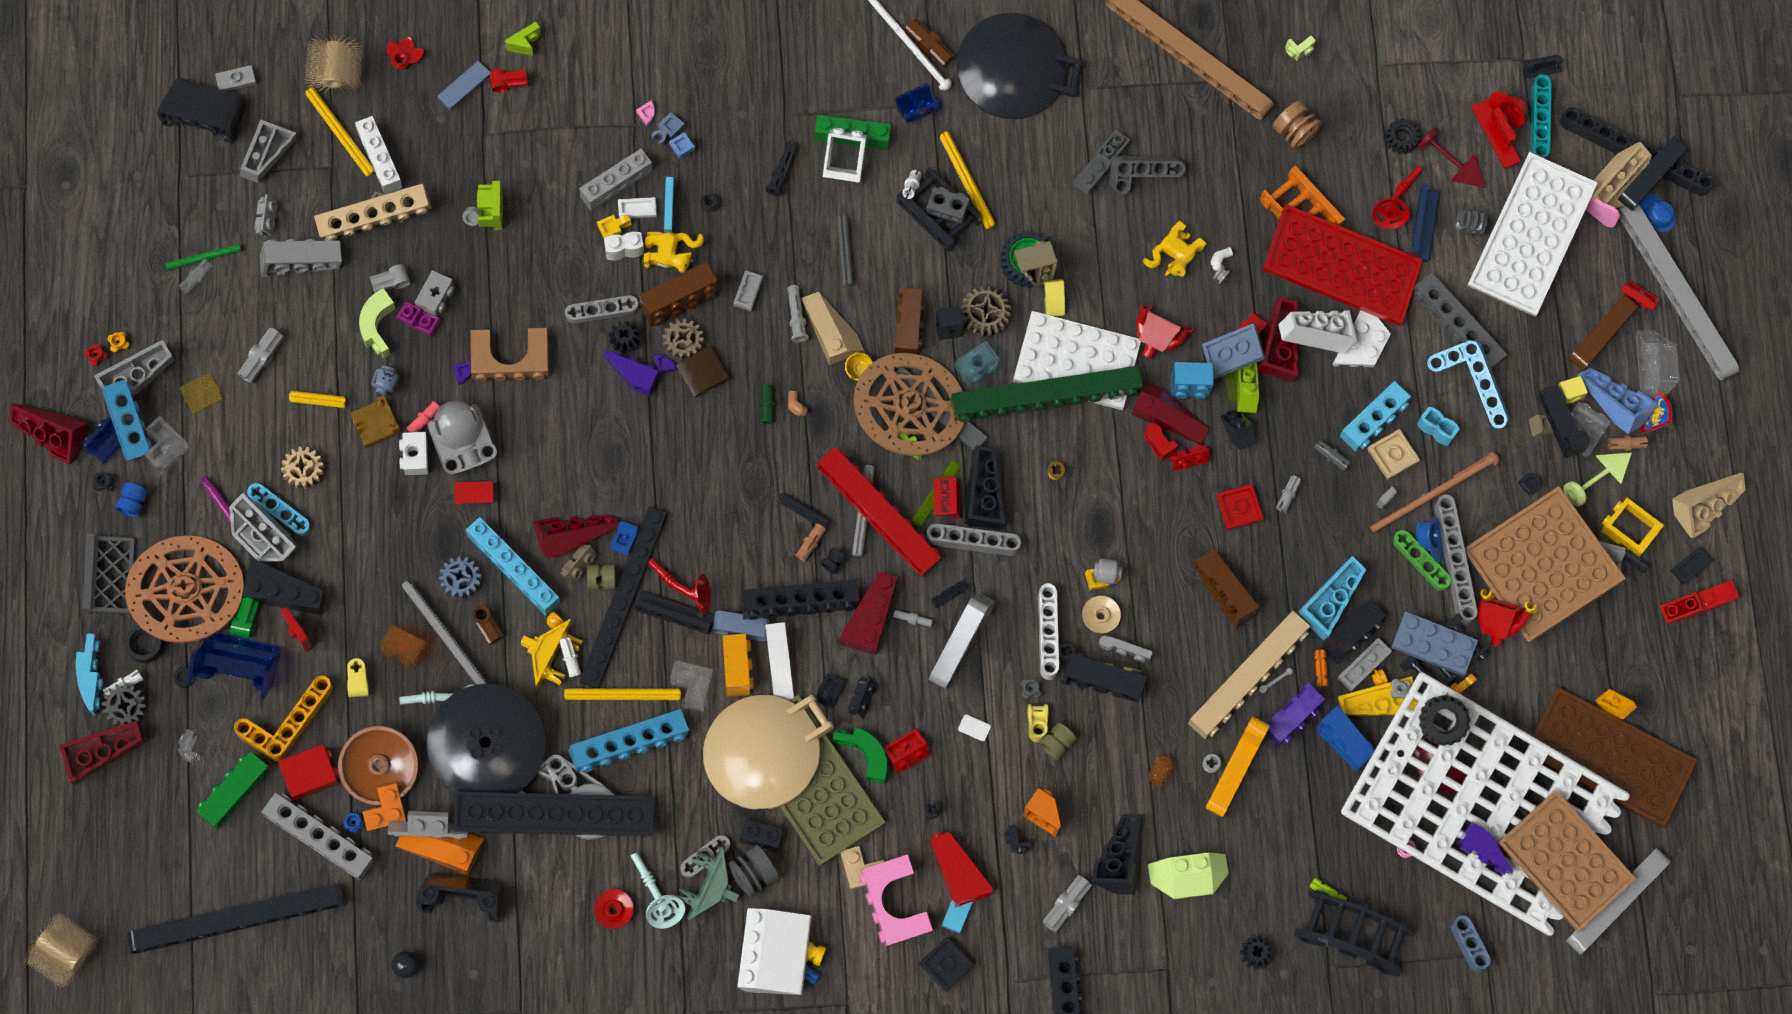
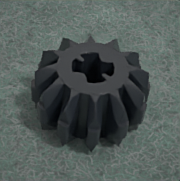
(623, 330)
(1249, 949)

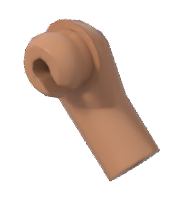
(794, 406)

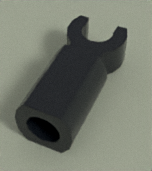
(931, 810)

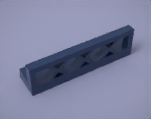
(1424, 223)

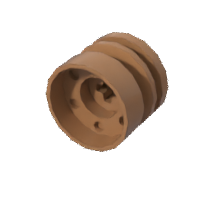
(1294, 121)

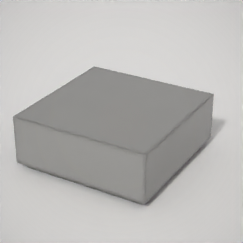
(1386, 498)

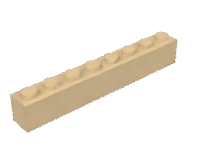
(1248, 675)

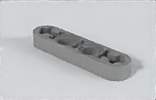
(601, 306)

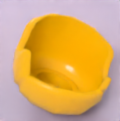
(857, 364)

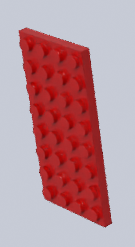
(1342, 265)

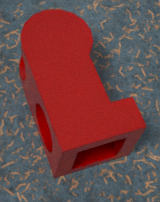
(1158, 442)

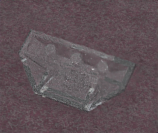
(1656, 363)

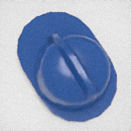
(1658, 212)
(1429, 538)

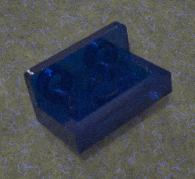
(916, 103)
(103, 441)

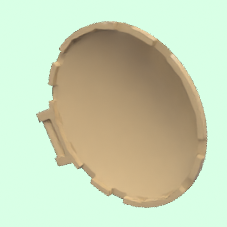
(764, 750)

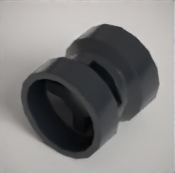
(833, 561)

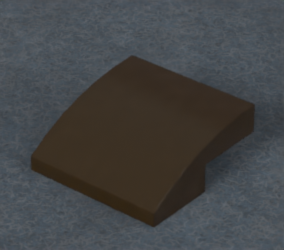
(702, 371)

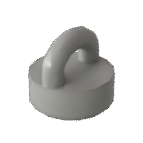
(470, 215)

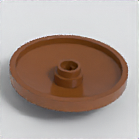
(375, 759)

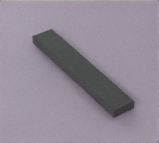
(969, 433)

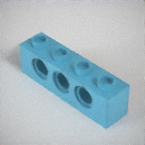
(1393, 394)

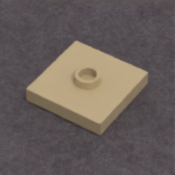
(1393, 454)

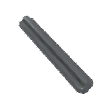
(845, 253)

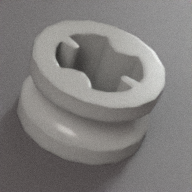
(1221, 275)
(1216, 759)

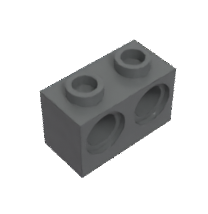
(946, 209)

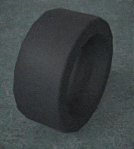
(152, 656)

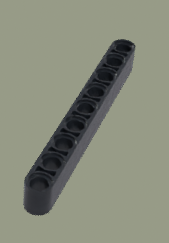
(1610, 143)

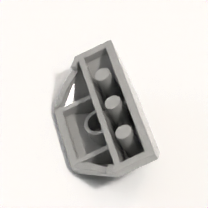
(259, 531)

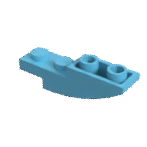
(88, 680)

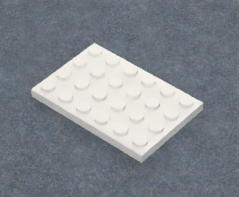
(1069, 348)

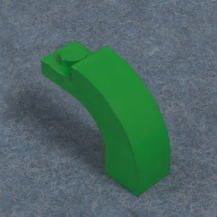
(871, 750)

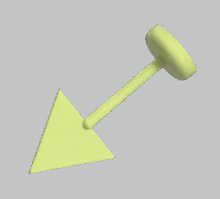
(1614, 463)

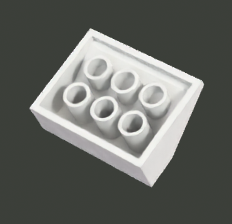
(774, 952)

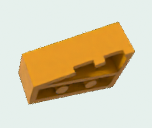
(737, 665)

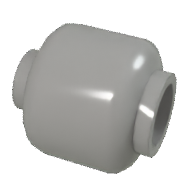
(1107, 571)

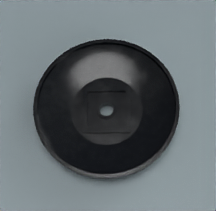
(490, 712)

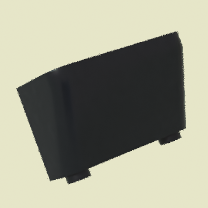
(202, 108)
(487, 892)

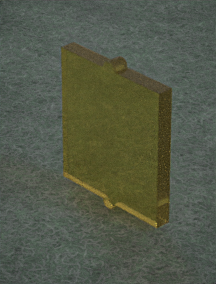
(201, 393)

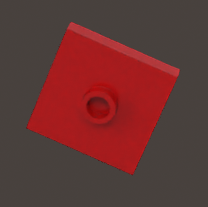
(1239, 507)
(295, 629)

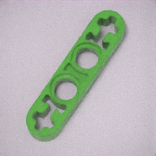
(1424, 558)

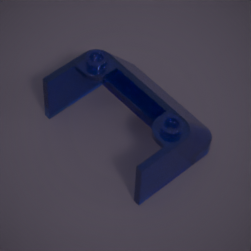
(235, 658)

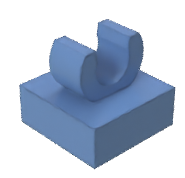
(681, 145)

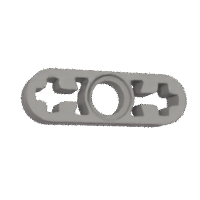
(696, 870)

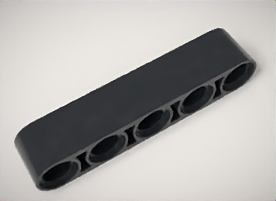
(1653, 173)

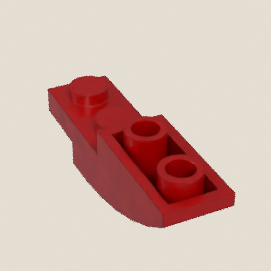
(1699, 602)

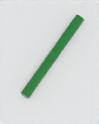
(199, 257)

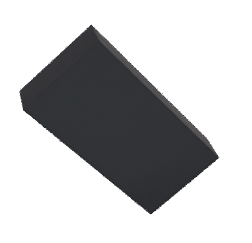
(1691, 565)

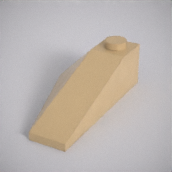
(832, 331)

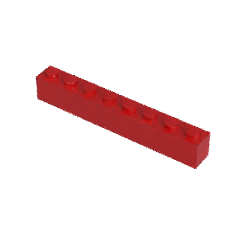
(878, 512)

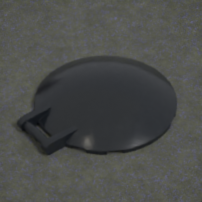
(1014, 66)

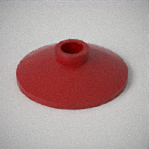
(611, 899)

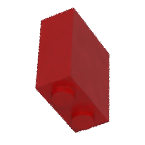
(309, 772)

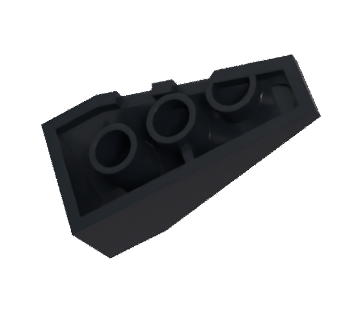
(1120, 860)

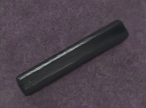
(802, 510)

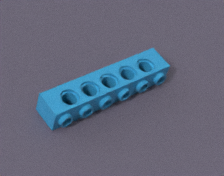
(674, 721)

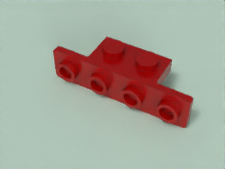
(1498, 132)

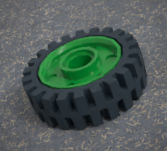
(1008, 259)

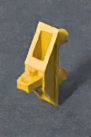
(544, 651)

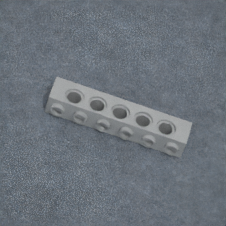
(356, 868)

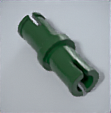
(767, 404)

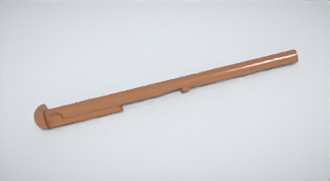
(1492, 458)

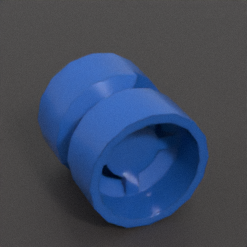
(131, 500)

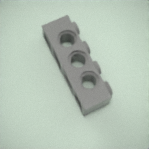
(615, 179)

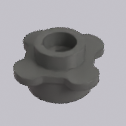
(1026, 684)

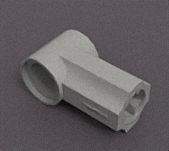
(395, 278)

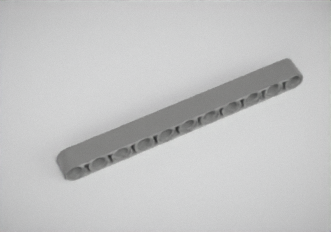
(1679, 292)

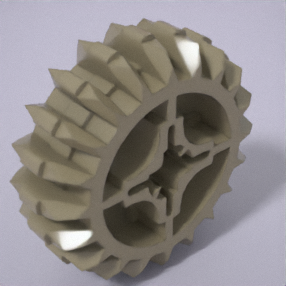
(978, 310)

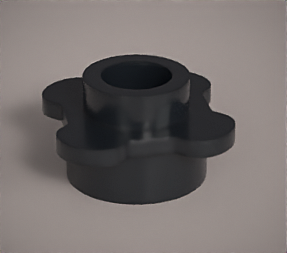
(99, 477)

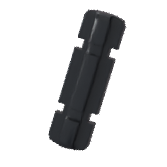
(1635, 560)
(948, 594)

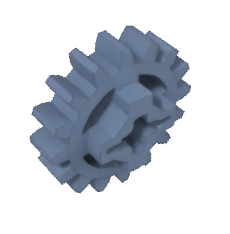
(462, 569)

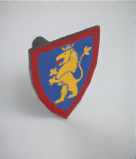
(1661, 416)

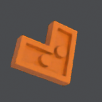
(390, 809)

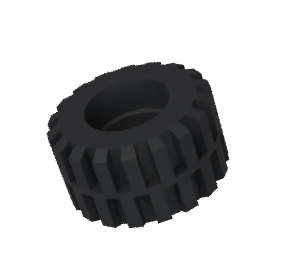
(1460, 727)

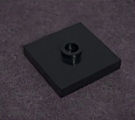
(946, 964)

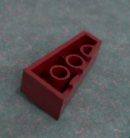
(1279, 354)
(868, 620)
(97, 750)

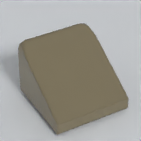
(1540, 425)

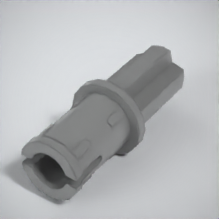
(1288, 494)

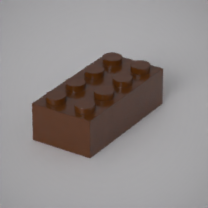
(678, 294)

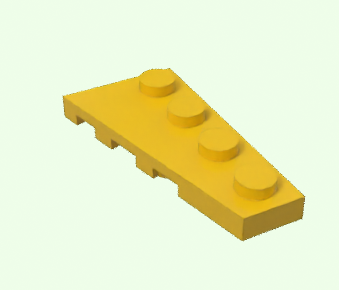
(1373, 701)

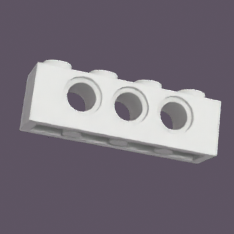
(378, 155)

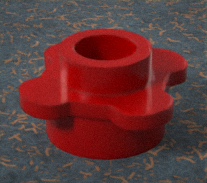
(95, 359)

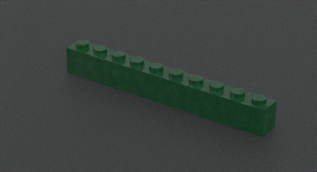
(1046, 393)

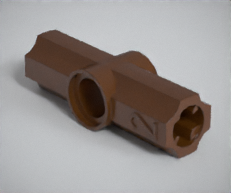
(929, 42)

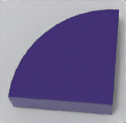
(664, 364)
(462, 372)

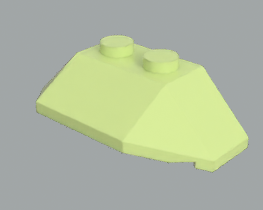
(1189, 874)

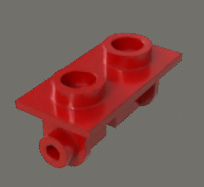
(1197, 456)

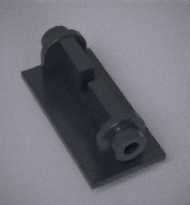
(1542, 65)
(866, 689)

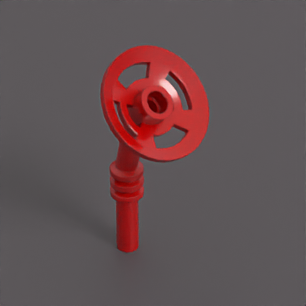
(1391, 208)
(700, 593)

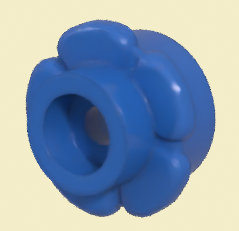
(353, 817)

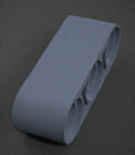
(733, 623)
(1470, 953)

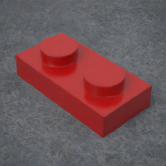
(1636, 292)

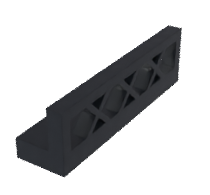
(674, 612)

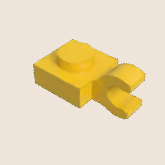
(612, 226)

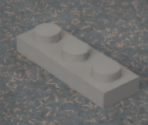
(1364, 664)

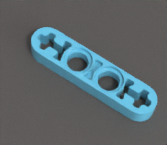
(279, 509)

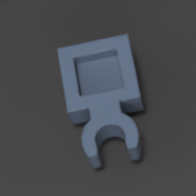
(669, 126)

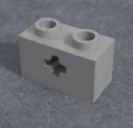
(435, 284)

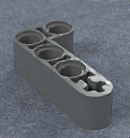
(1147, 169)

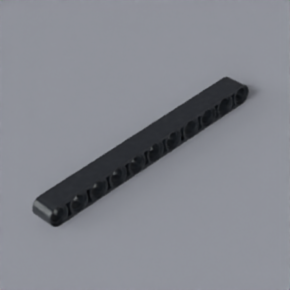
(236, 918)

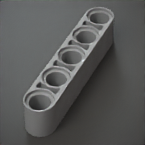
(980, 546)

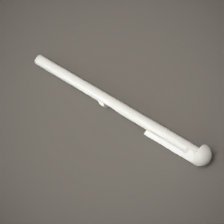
(944, 84)

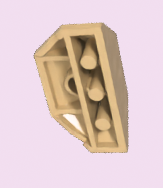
(1620, 174)

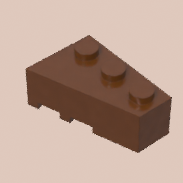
(909, 321)

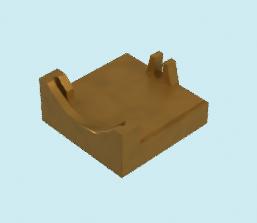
(375, 422)

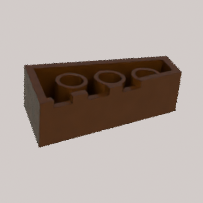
(1225, 588)

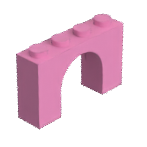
(892, 928)

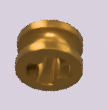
(1050, 471)

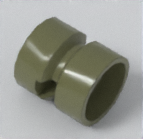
(607, 573)
(1057, 741)

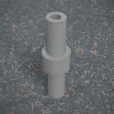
(913, 618)

